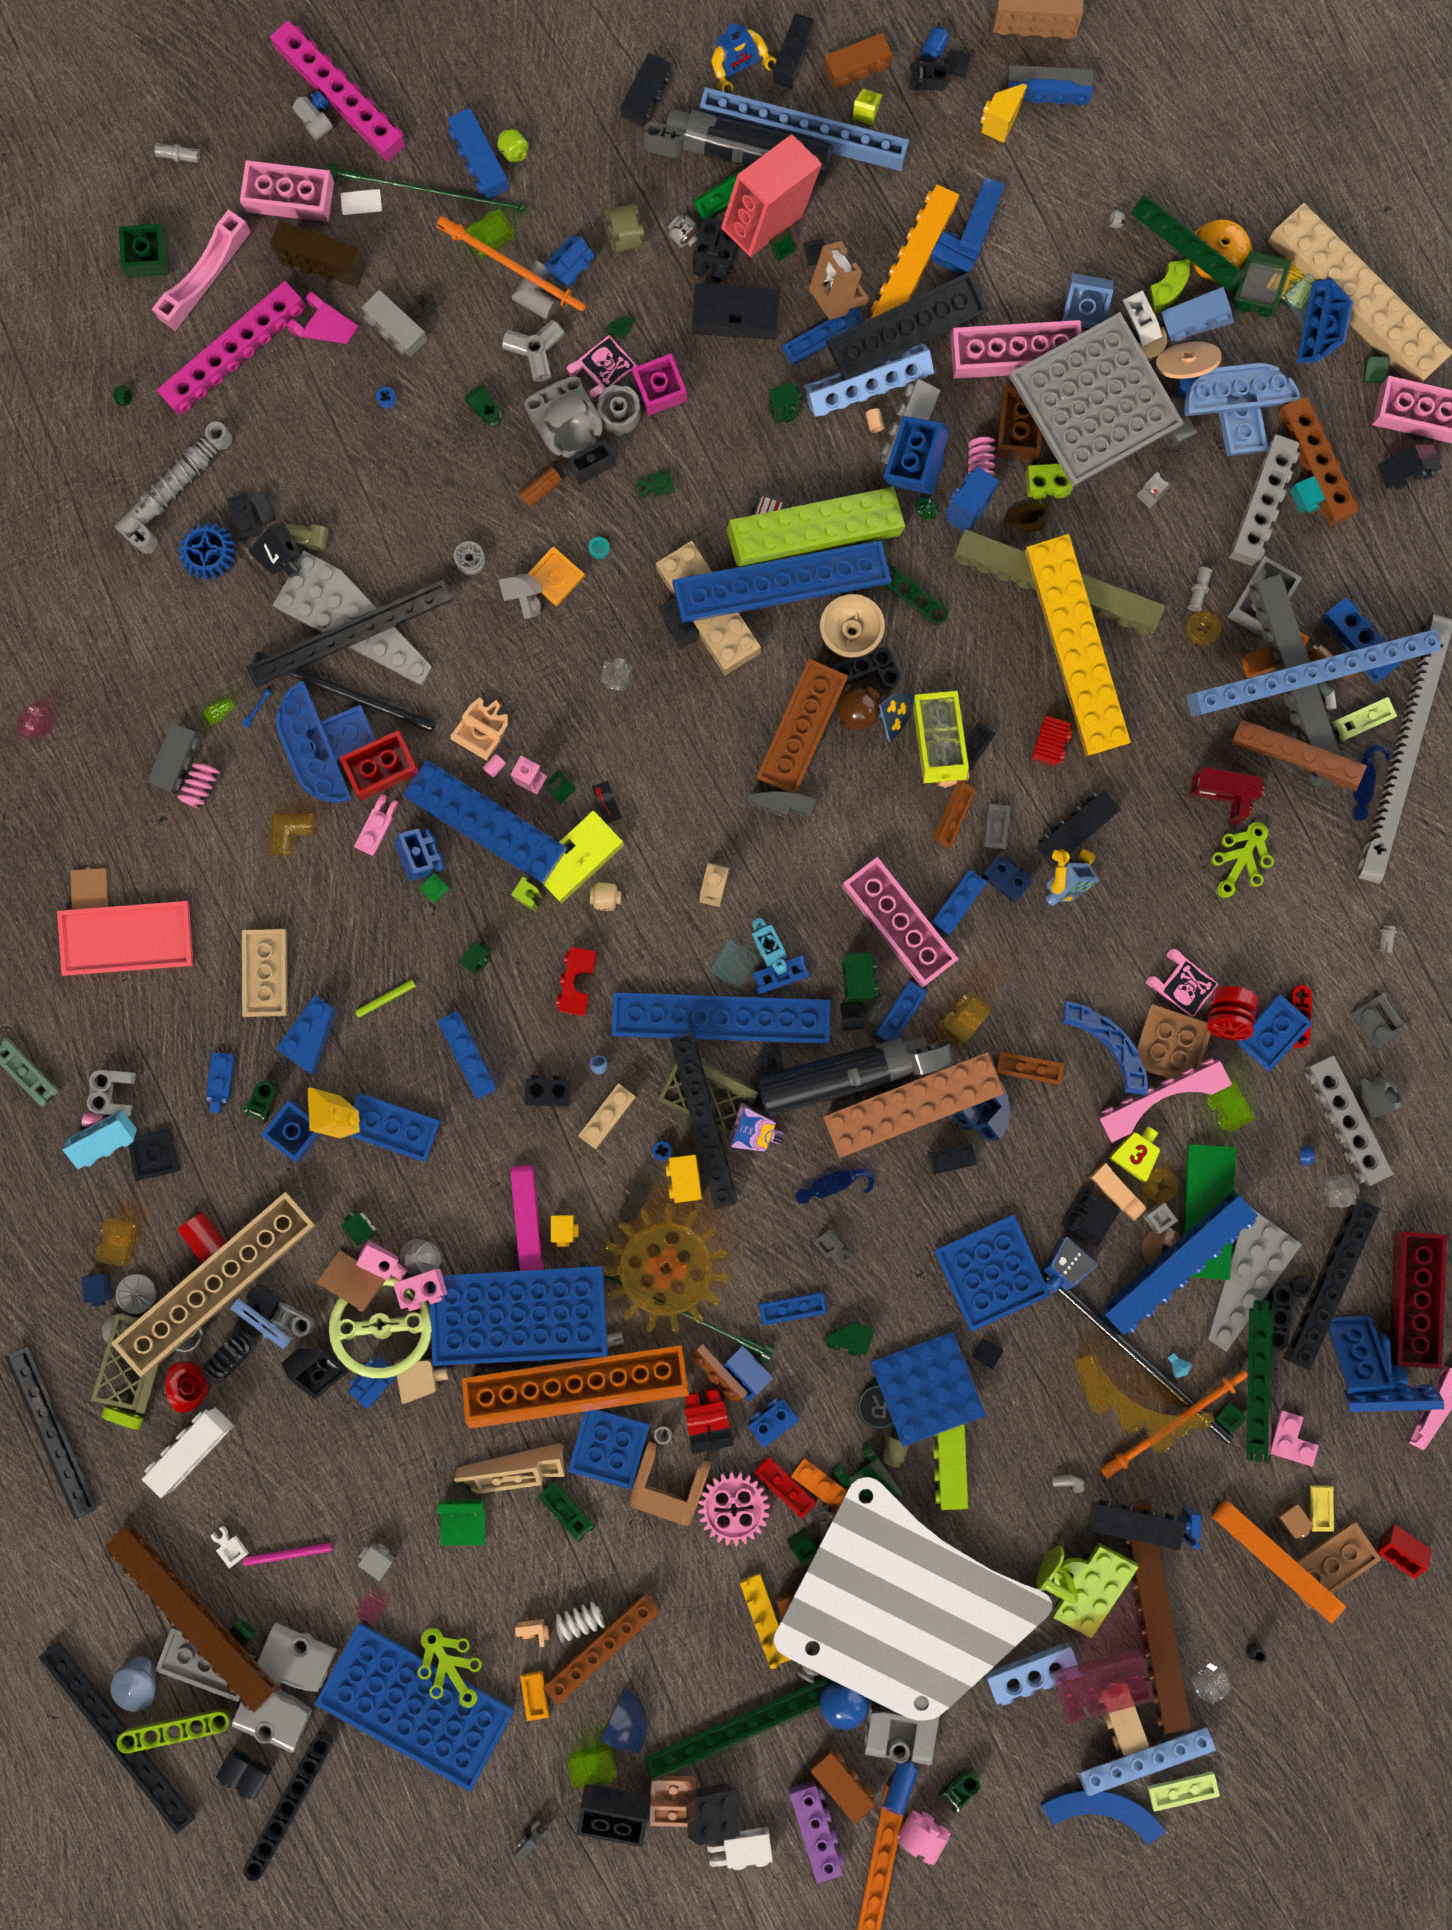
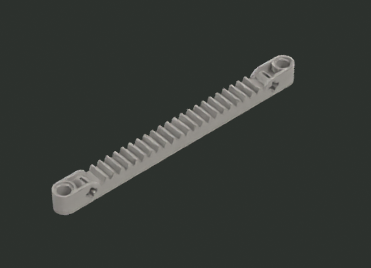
(1373, 865)

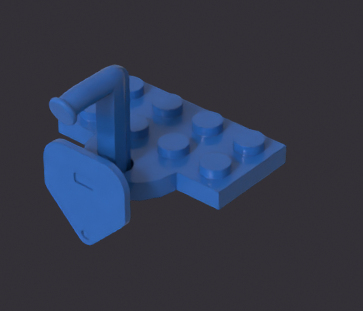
(1404, 1396)

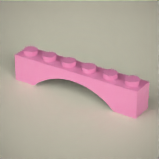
(224, 243)
(1207, 1079)

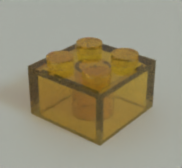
(966, 1019)

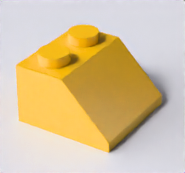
(1002, 112)
(331, 1114)

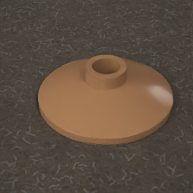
(1153, 1243)

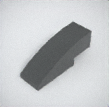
(783, 802)

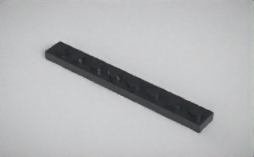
(50, 1433)

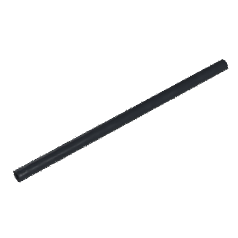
(1138, 1357)

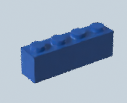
(478, 153)
(467, 1055)

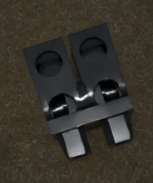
(712, 255)

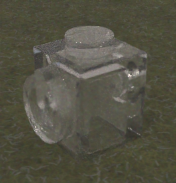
(616, 674)
(1340, 1190)
(1211, 1683)

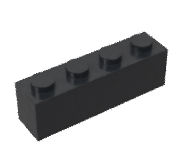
(1079, 827)
(1136, 1525)

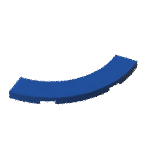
(1114, 1039)
(1104, 1803)

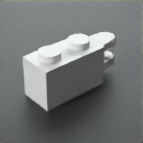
(749, 1848)

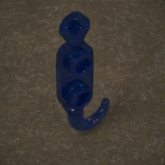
(1366, 787)
(833, 1184)

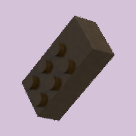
(317, 254)

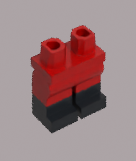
(706, 1414)

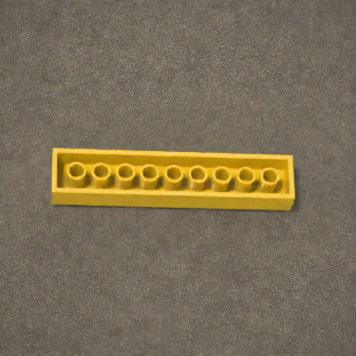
(1077, 645)

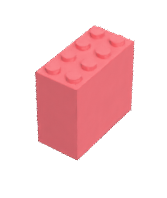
(771, 195)

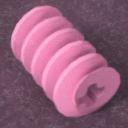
(980, 454)
(198, 784)

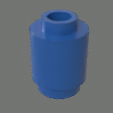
(935, 43)

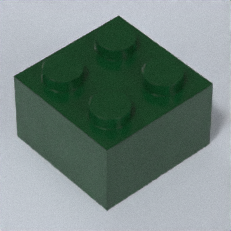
(144, 250)

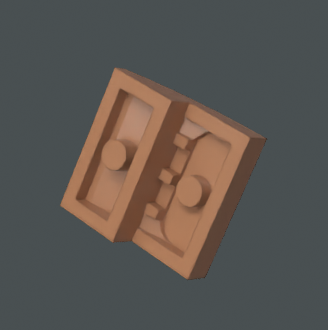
(668, 1800)

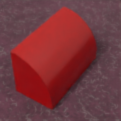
(201, 1237)
(1404, 1551)

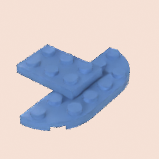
(1238, 398)

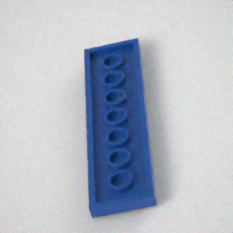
(485, 822)

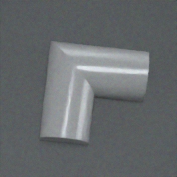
(532, 296)

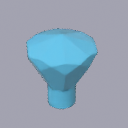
(1180, 1367)

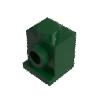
(475, 957)

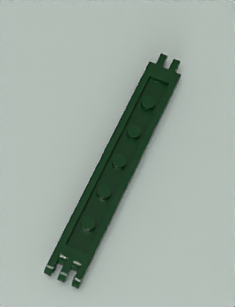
(1259, 1382)

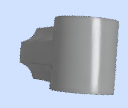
(314, 121)

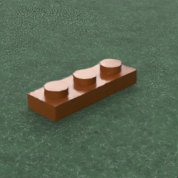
(954, 814)
(1030, 1068)
(718, 1374)

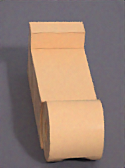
(1117, 1191)

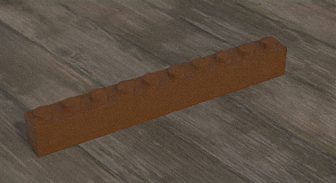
(191, 1618)
(1158, 1634)

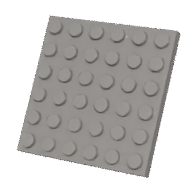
(1096, 399)

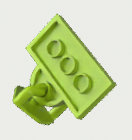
(1085, 1586)

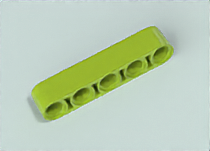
(164, 1737)

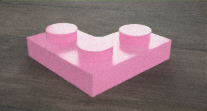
(1286, 1441)

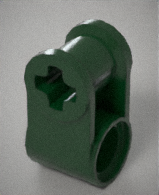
(483, 404)
(260, 1102)
(957, 1792)

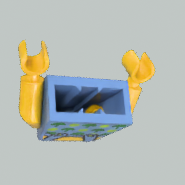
(1070, 879)

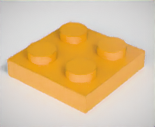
(556, 576)

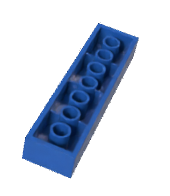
(1179, 1263)

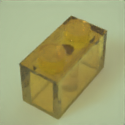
(117, 1241)

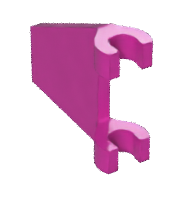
(325, 324)

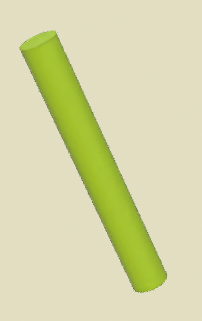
(385, 998)

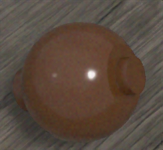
(859, 708)

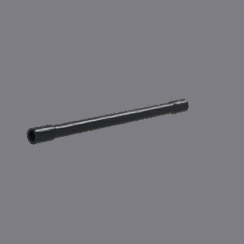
(415, 719)

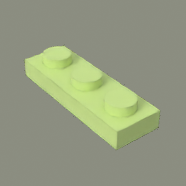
(1183, 1791)

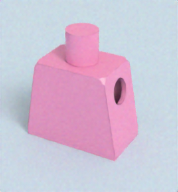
(372, 1256)

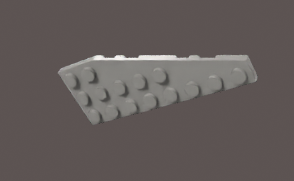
(327, 598)

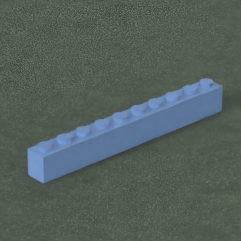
(845, 138)

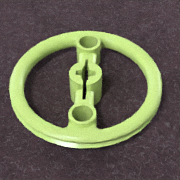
(370, 1327)

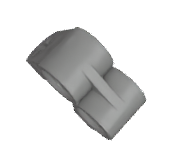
(107, 1091)

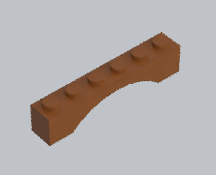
(1273, 744)

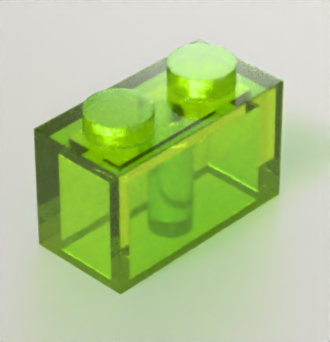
(492, 230)
(1230, 1108)
(592, 1766)

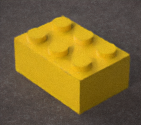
(685, 1178)

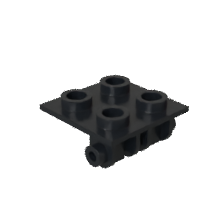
(1090, 1216)

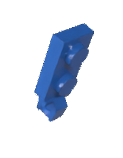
(219, 1080)

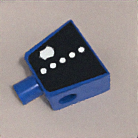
(1067, 1266)

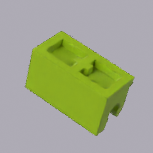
(525, 893)

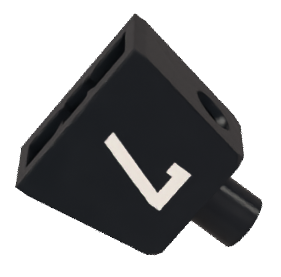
(276, 550)

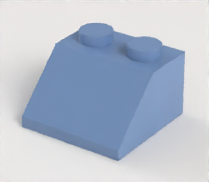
(1087, 300)

